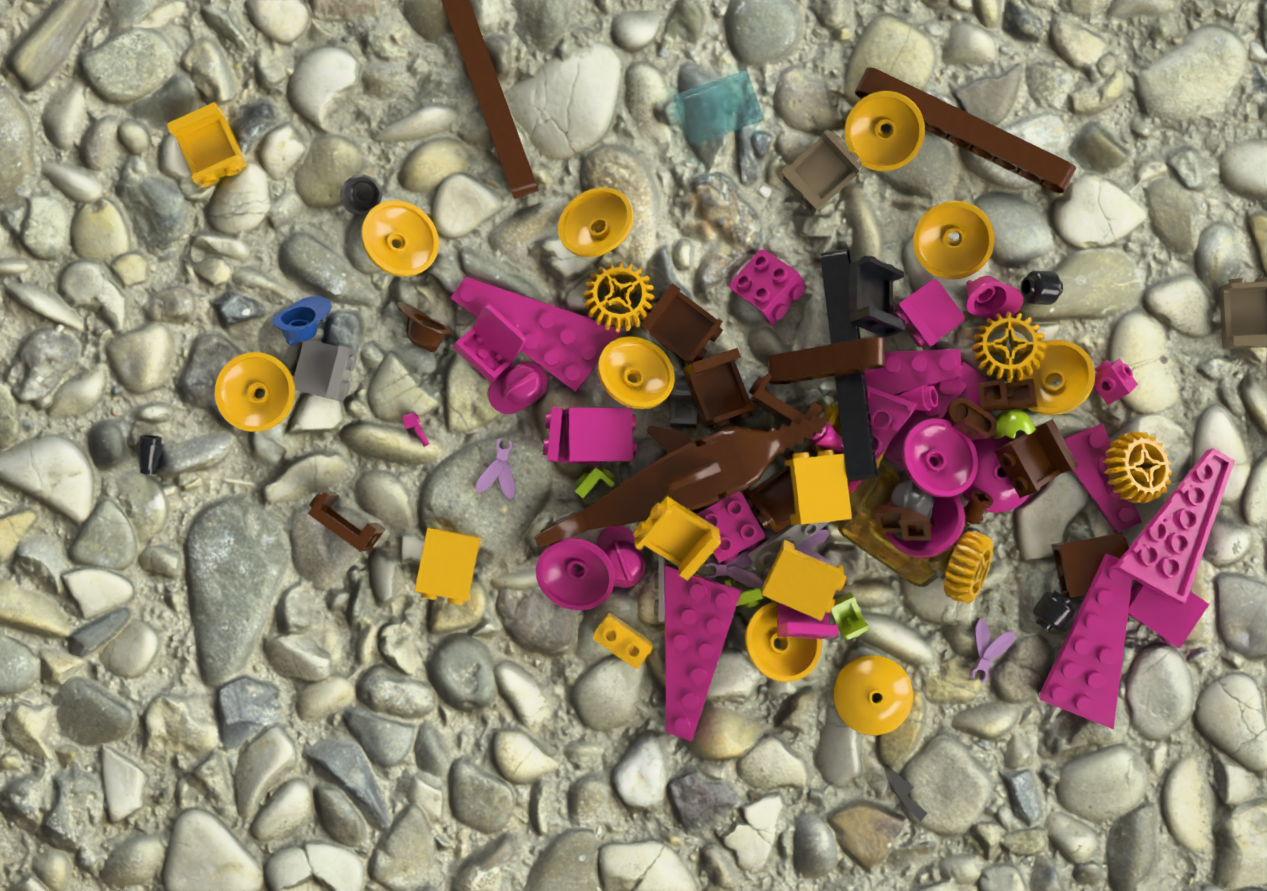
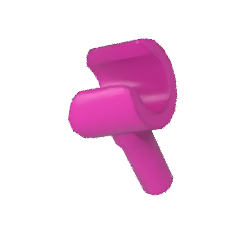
(412, 420)

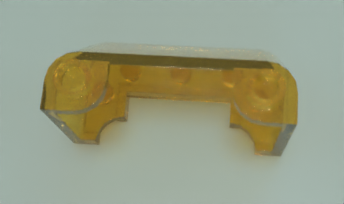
(864, 533)

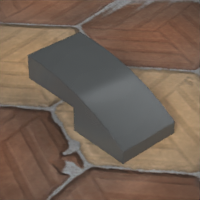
(682, 405)
(902, 789)

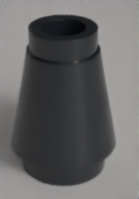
(149, 453)

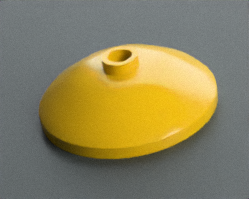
(883, 149)
(595, 222)
(406, 227)
(948, 256)
(643, 364)
(1067, 365)
(238, 388)
(784, 664)
(858, 683)

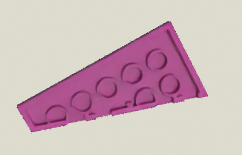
(555, 338)
(1174, 540)
(695, 632)
(1090, 660)

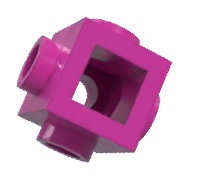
(1113, 380)

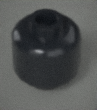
(1041, 287)
(1053, 611)

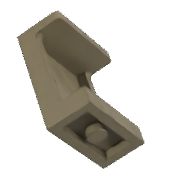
(821, 172)
(1244, 313)

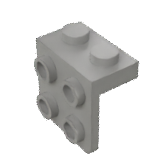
(324, 370)

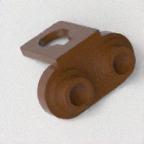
(971, 419)

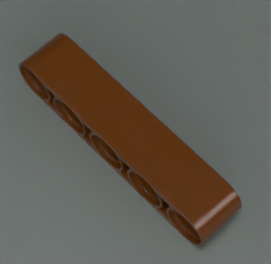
(827, 361)

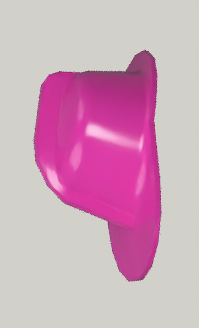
(989, 297)
(517, 387)
(626, 559)

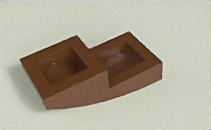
(1007, 396)
(895, 519)

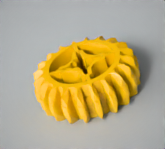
(634, 284)
(1019, 347)
(1135, 483)
(968, 567)

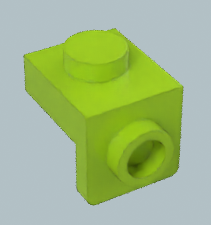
(587, 482)
(748, 597)
(848, 617)

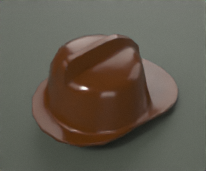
(422, 329)

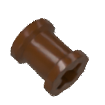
(976, 506)

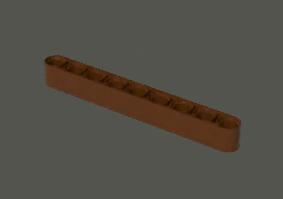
(490, 97)
(976, 134)

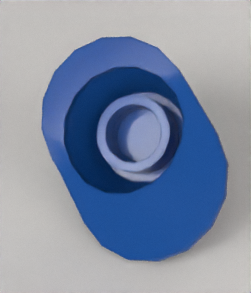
(302, 318)

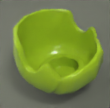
(1012, 421)

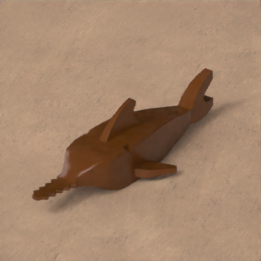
(690, 474)

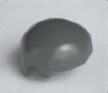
(360, 194)

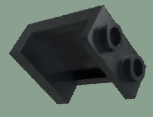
(873, 296)

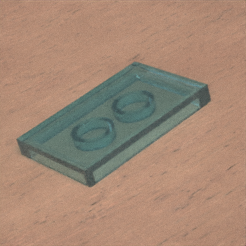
(718, 107)

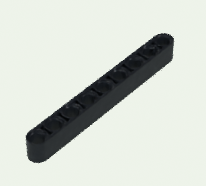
(851, 388)

